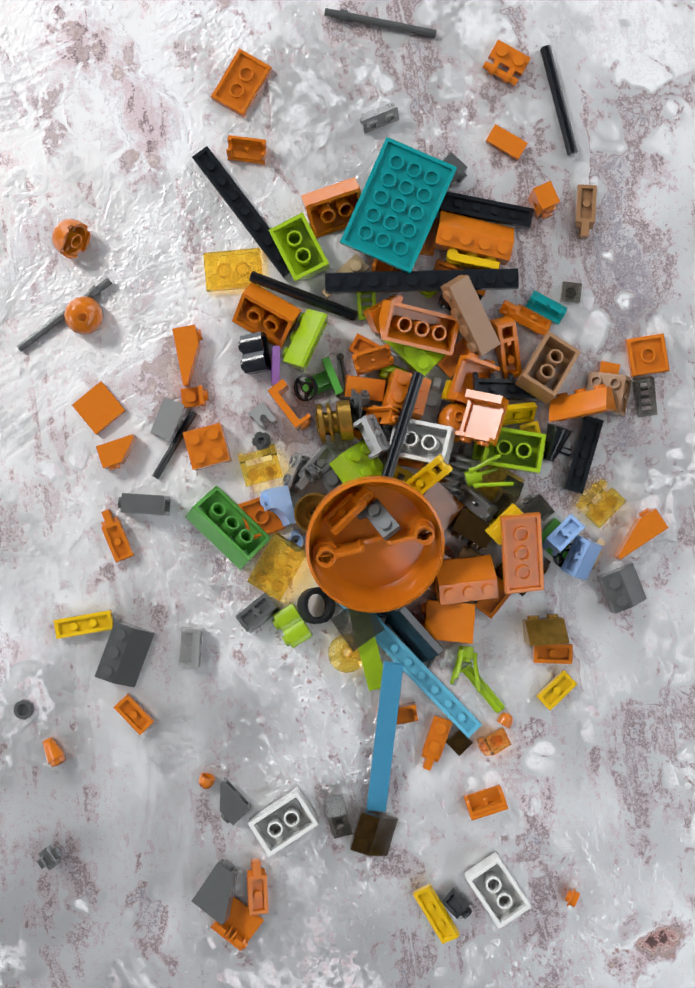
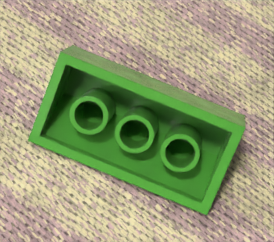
(224, 526)

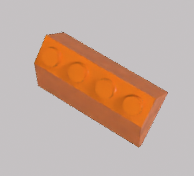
(474, 237)
(418, 327)

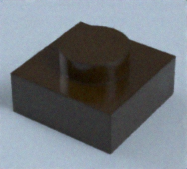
(459, 742)

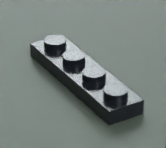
(583, 454)

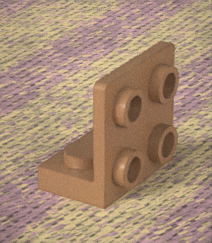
(620, 387)

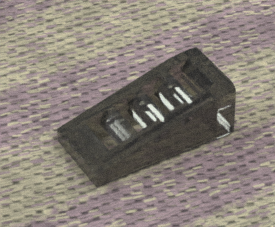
(638, 396)

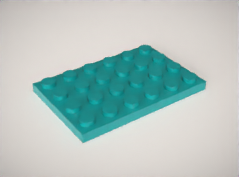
(398, 205)

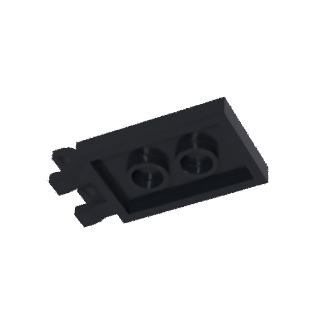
(412, 633)

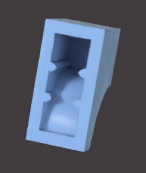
(279, 502)

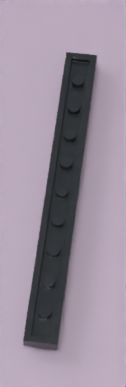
(418, 280)

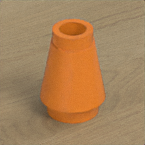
(53, 752)

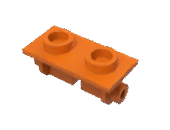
(387, 414)

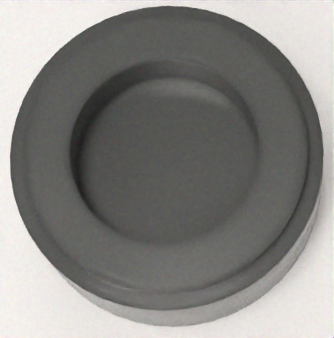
(24, 709)

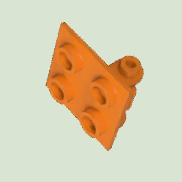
(239, 926)

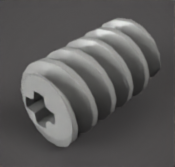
(456, 476)

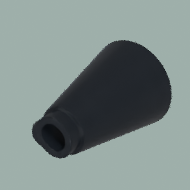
(555, 440)

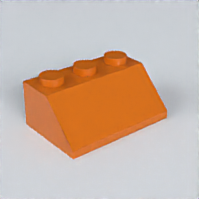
(331, 206)
(266, 313)
(581, 403)
(466, 580)

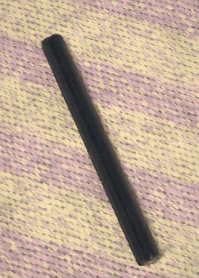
(558, 99)
(303, 296)
(402, 425)

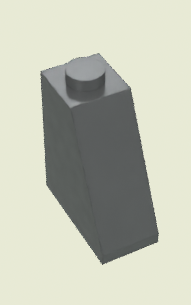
(144, 504)
(217, 891)

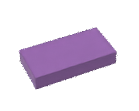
(275, 365)

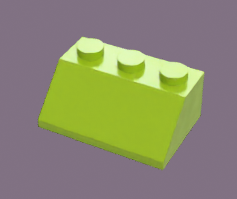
(299, 248)
(305, 339)
(415, 358)

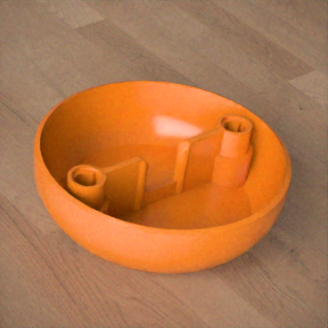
(365, 568)

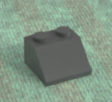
(622, 588)

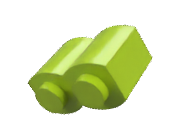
(292, 626)

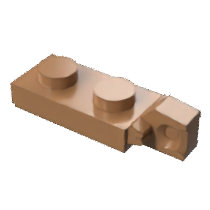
(585, 209)

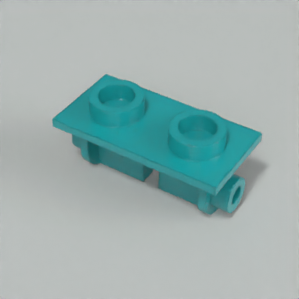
(546, 307)

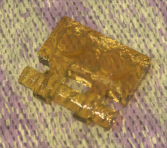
(605, 507)

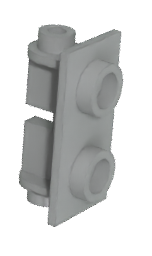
(373, 121)
(296, 462)

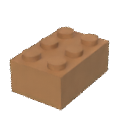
(547, 367)

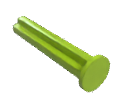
(486, 691)

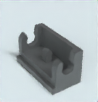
(477, 503)
(257, 613)

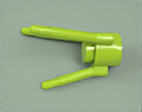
(474, 477)
(465, 654)

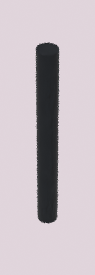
(174, 444)

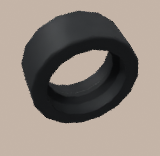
(302, 606)

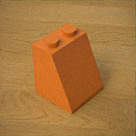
(449, 621)

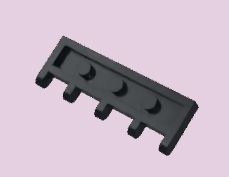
(501, 387)

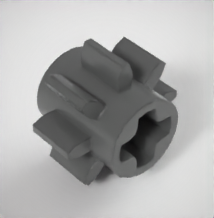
(49, 857)

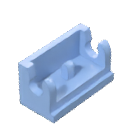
(563, 534)
(581, 557)

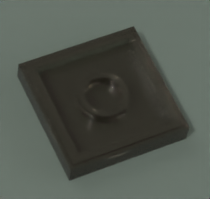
(357, 626)

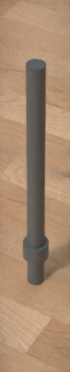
(344, 15)
(94, 292)

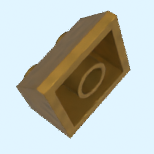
(544, 630)

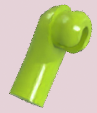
(384, 372)

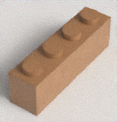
(470, 315)

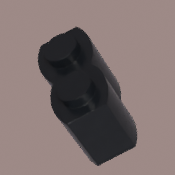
(254, 353)

